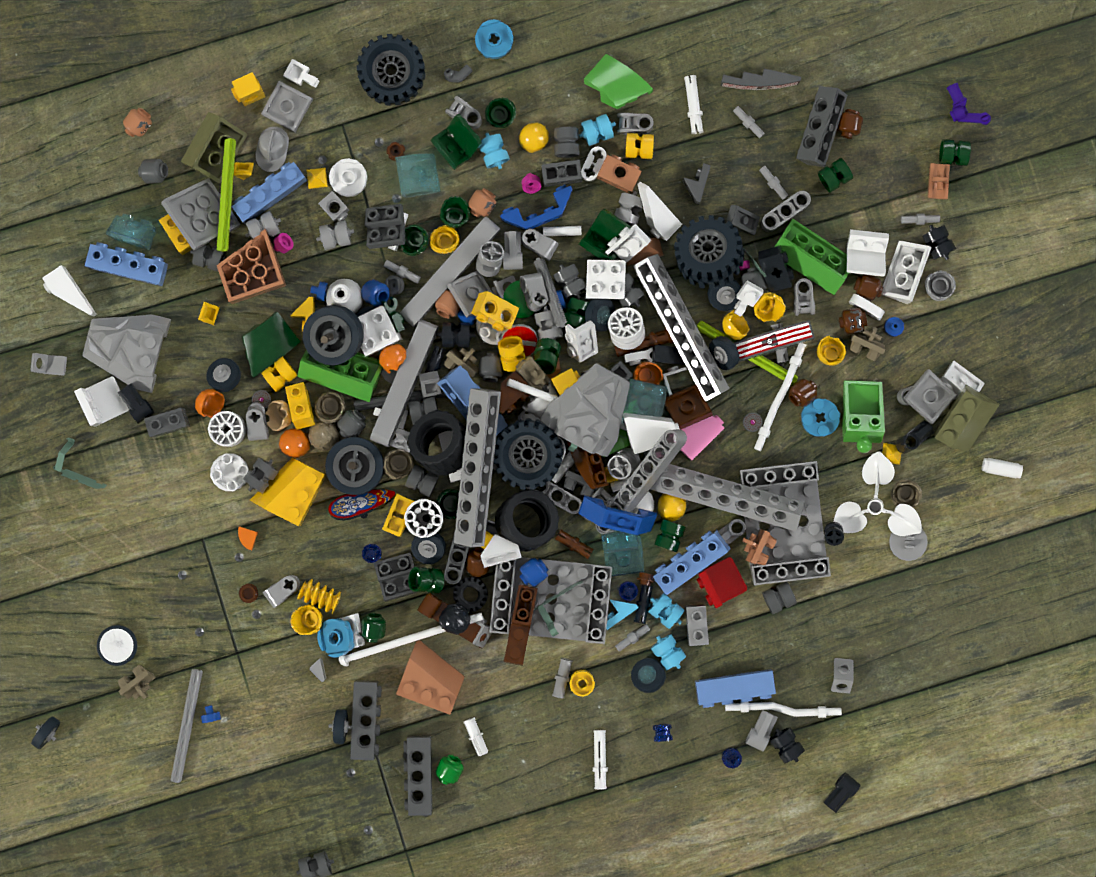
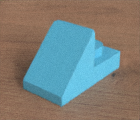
(623, 608)

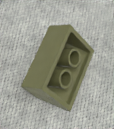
(207, 147)
(966, 419)

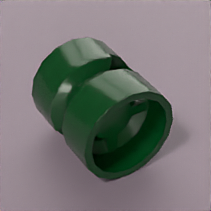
(954, 152)
(830, 179)
(573, 306)
(547, 355)
(670, 534)
(425, 579)

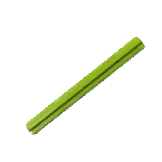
(226, 194)
(761, 361)

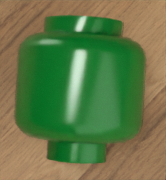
(449, 769)

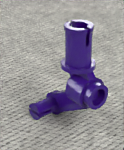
(959, 111)

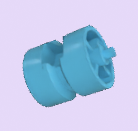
(597, 130)
(492, 147)
(666, 611)
(668, 652)

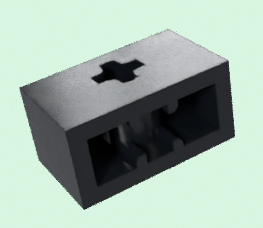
(769, 261)

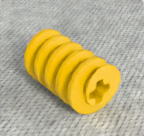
(319, 596)

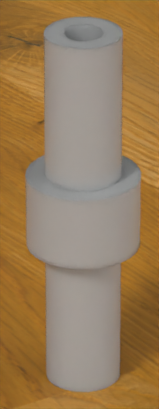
(748, 122)
(773, 182)
(920, 219)
(402, 271)
(632, 637)

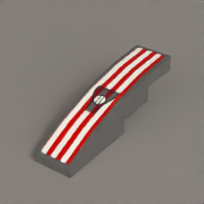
(769, 80)
(774, 340)

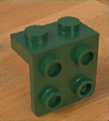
(457, 142)
(601, 233)

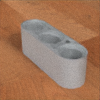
(792, 205)

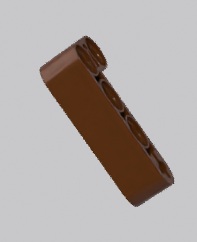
(432, 608)

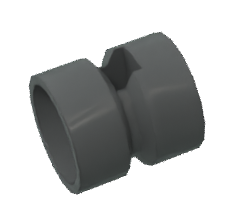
(566, 141)
(419, 409)
(422, 481)
(779, 597)

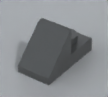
(696, 188)
(743, 219)

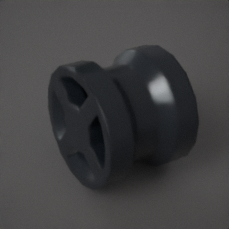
(837, 536)

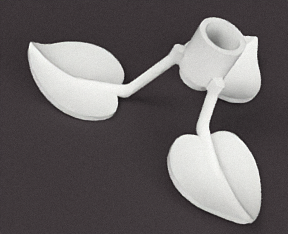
(903, 520)

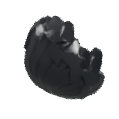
(454, 619)

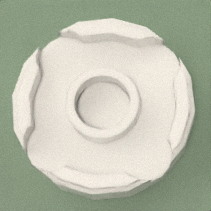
(348, 177)

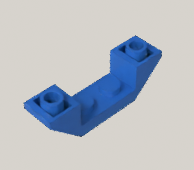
(513, 216)
(616, 519)

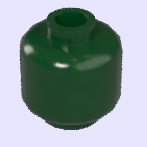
(373, 627)

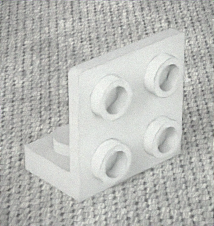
(867, 252)
(605, 279)
(377, 331)
(101, 401)

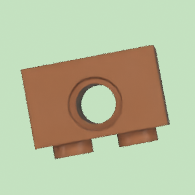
(625, 183)

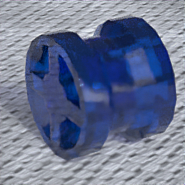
(369, 554)
(630, 593)
(662, 732)
(729, 756)

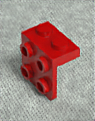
(721, 582)

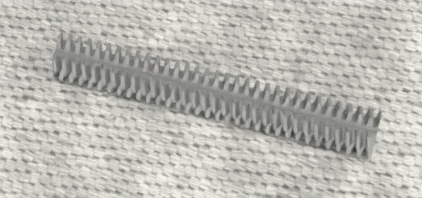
(553, 302)

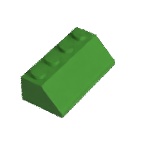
(814, 257)
(354, 377)

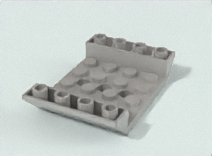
(799, 552)
(578, 612)

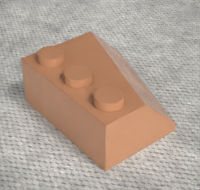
(251, 270)
(430, 680)

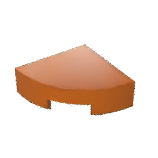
(247, 537)

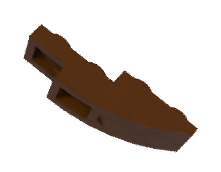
(590, 467)
(520, 625)

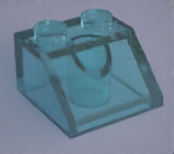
(417, 174)
(131, 231)
(645, 398)
(623, 553)

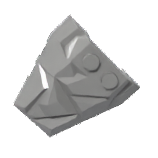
(127, 347)
(590, 410)

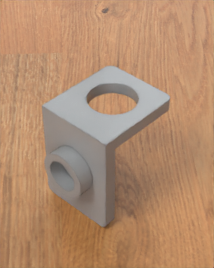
(498, 286)
(50, 364)
(671, 371)
(484, 629)
(843, 675)

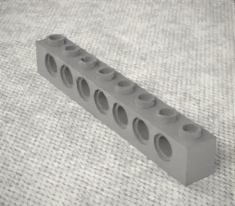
(681, 327)
(477, 467)
(730, 496)

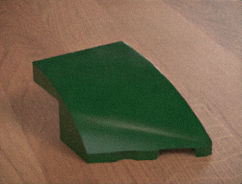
(268, 343)

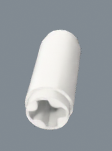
(1002, 468)

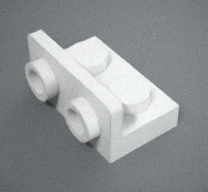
(629, 243)
(581, 341)
(957, 377)

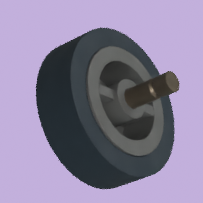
(333, 335)
(354, 466)

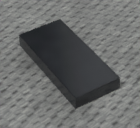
(667, 355)

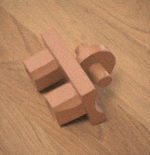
(938, 181)
(756, 544)

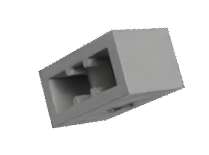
(696, 625)

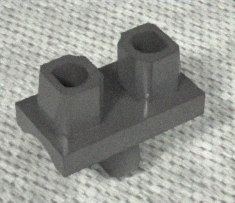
(572, 479)

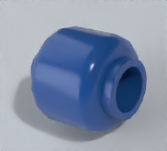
(374, 292)
(533, 572)

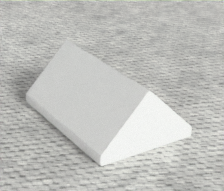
(905, 271)

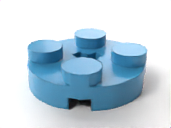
(500, 30)
(822, 428)
(345, 637)

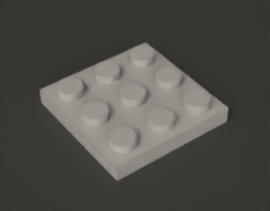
(197, 213)

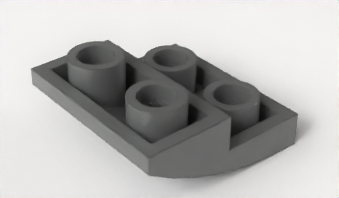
(385, 226)
(394, 575)

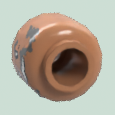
(137, 122)
(482, 203)

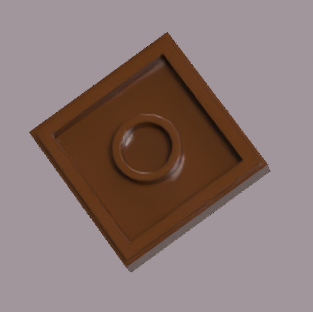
(687, 407)

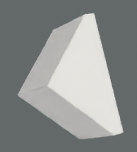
(499, 551)

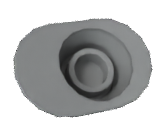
(272, 149)

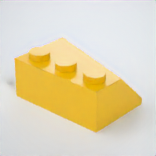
(291, 491)

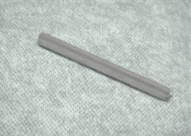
(186, 725)

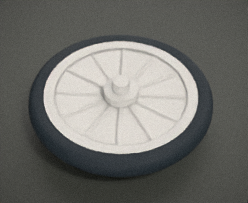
(117, 645)

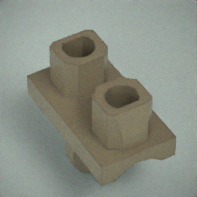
(875, 347)
(462, 358)
(532, 373)
(138, 685)

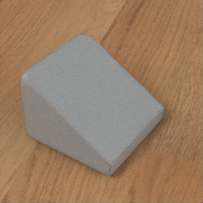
(429, 384)
(319, 670)

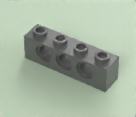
(822, 126)
(359, 750)
(418, 806)

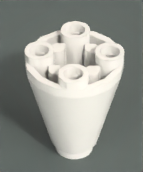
(352, 297)
(414, 520)

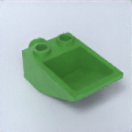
(863, 413)

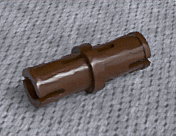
(574, 544)

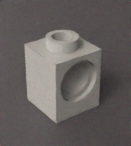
(332, 199)

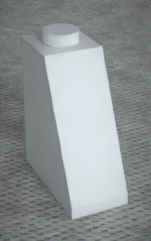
(646, 430)

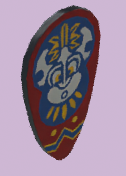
(354, 506)

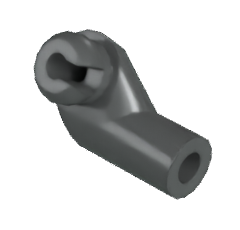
(457, 76)

